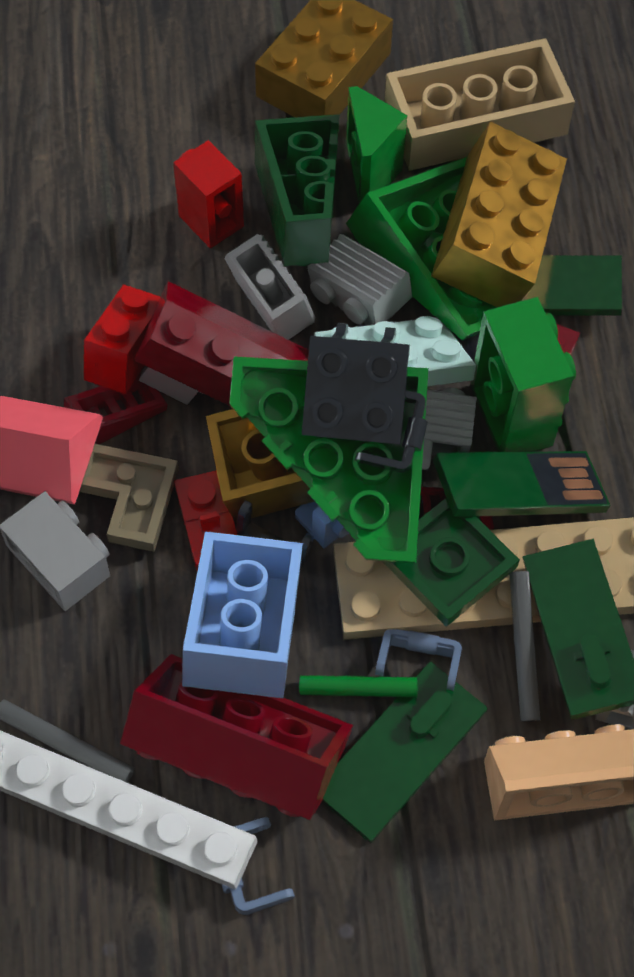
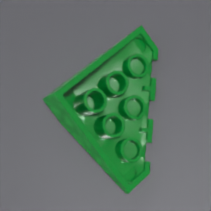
(407, 228)
(368, 501)

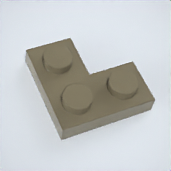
(141, 488)

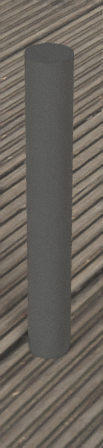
(524, 646)
(64, 742)

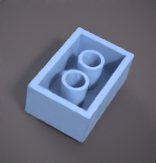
(242, 615)

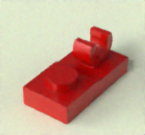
(202, 509)

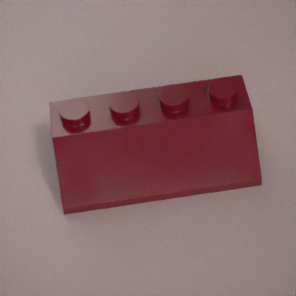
(199, 339)
(237, 739)

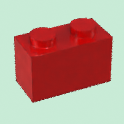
(209, 193)
(117, 338)

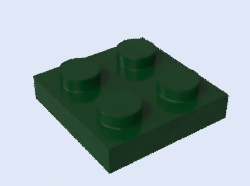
(454, 563)

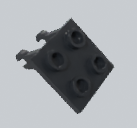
(356, 387)

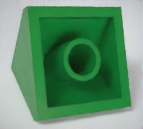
(374, 141)

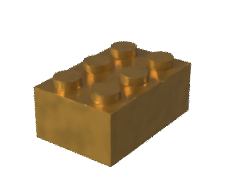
(323, 55)

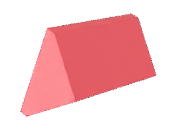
(45, 448)

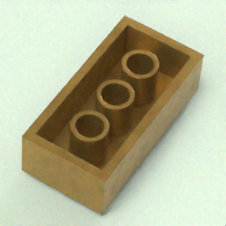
(500, 217)

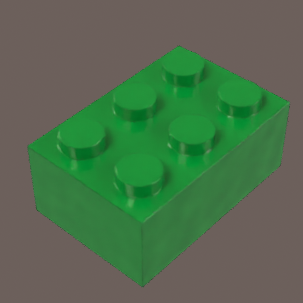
(521, 376)

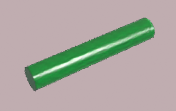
(358, 686)

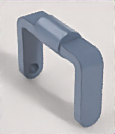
(420, 643)
(264, 902)

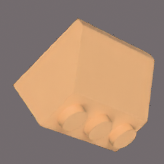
(561, 772)

